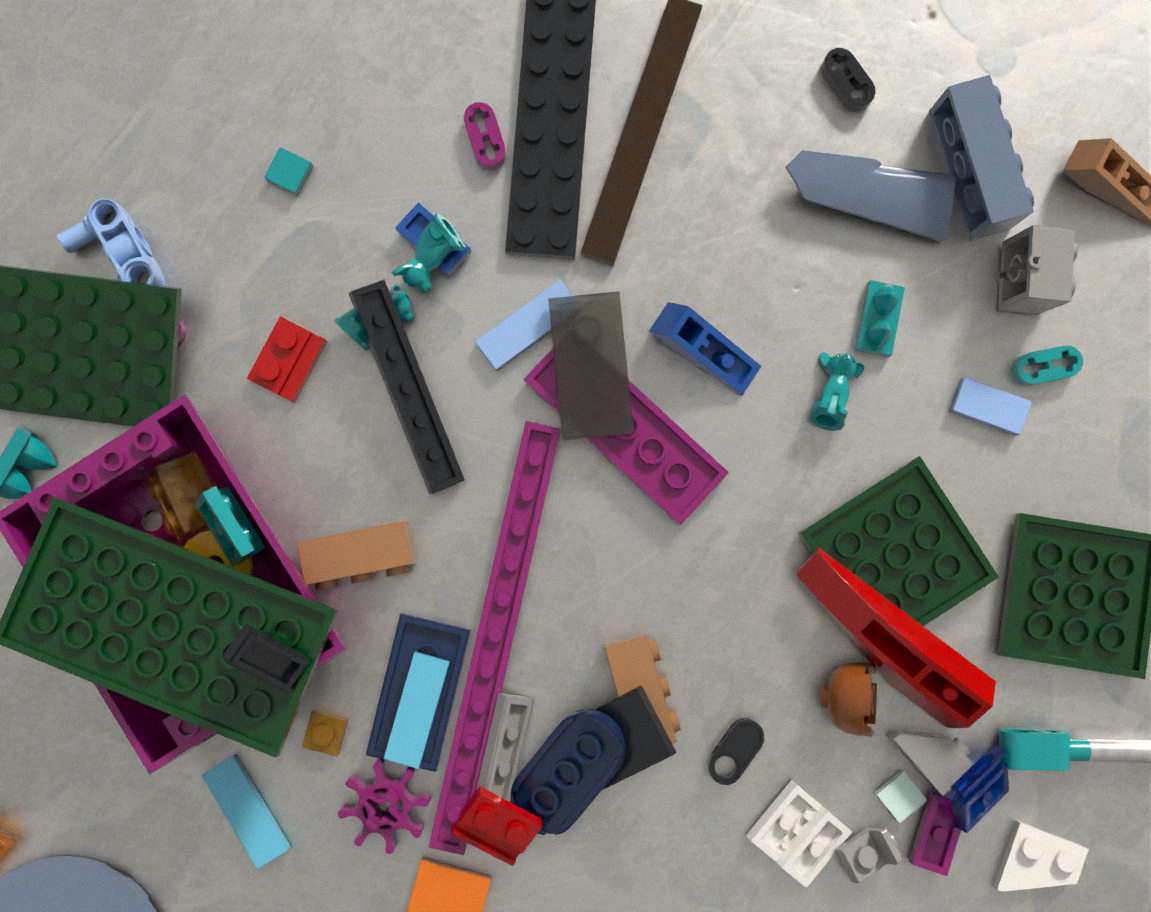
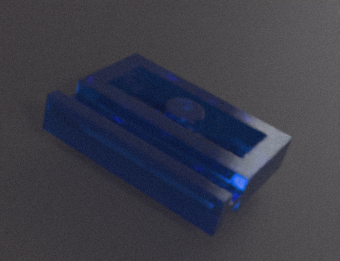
(980, 789)

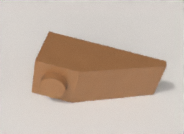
(1111, 175)

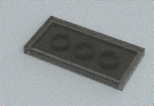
(591, 366)

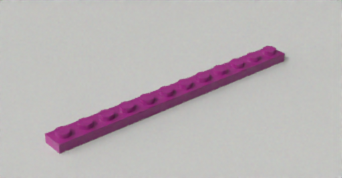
(496, 629)

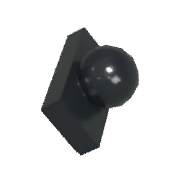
(265, 658)

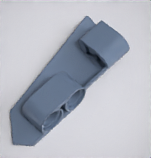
(888, 195)

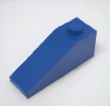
(704, 346)

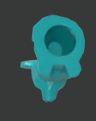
(433, 246)
(351, 325)
(830, 409)

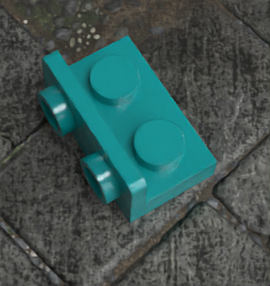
(229, 525)

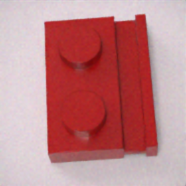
(287, 359)
(496, 826)

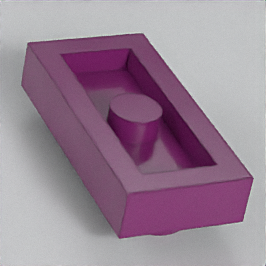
(935, 836)

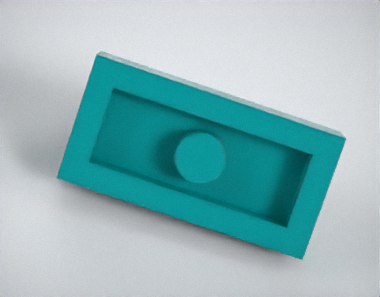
(879, 318)
(24, 452)

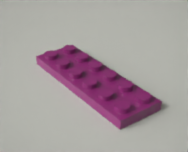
(656, 457)

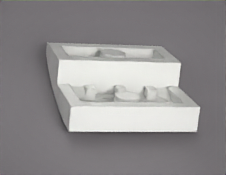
(798, 833)

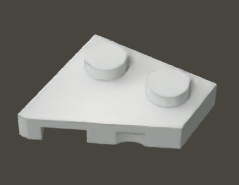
(1038, 860)

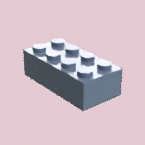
(981, 157)

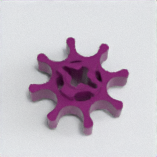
(394, 817)

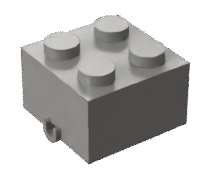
(1037, 270)

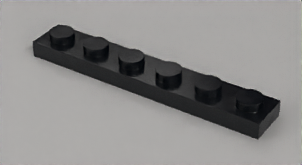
(406, 386)

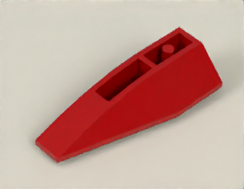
(899, 646)

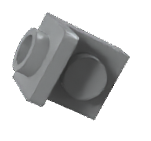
(868, 853)

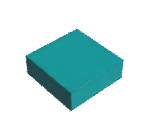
(288, 171)

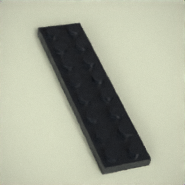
(550, 128)

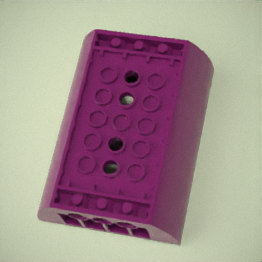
(115, 485)

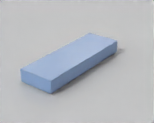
(521, 328)

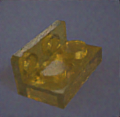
(178, 488)

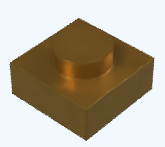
(325, 733)

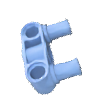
(120, 240)

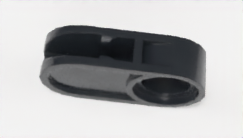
(741, 744)

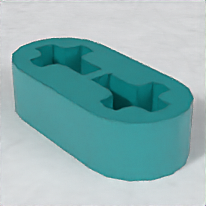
(1045, 358)

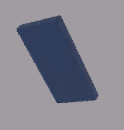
(429, 638)

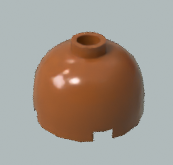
(851, 698)

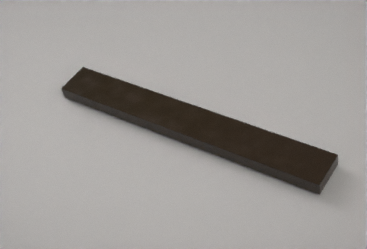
(641, 131)

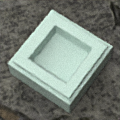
(900, 796)

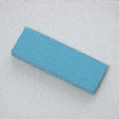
(416, 710)
(246, 811)

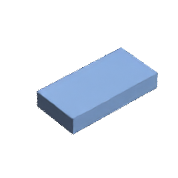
(990, 406)

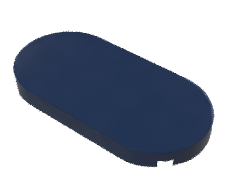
(570, 769)

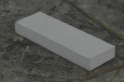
(505, 744)

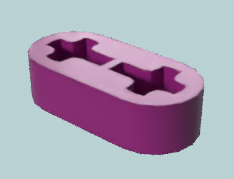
(492, 133)

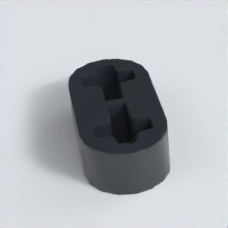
(853, 74)

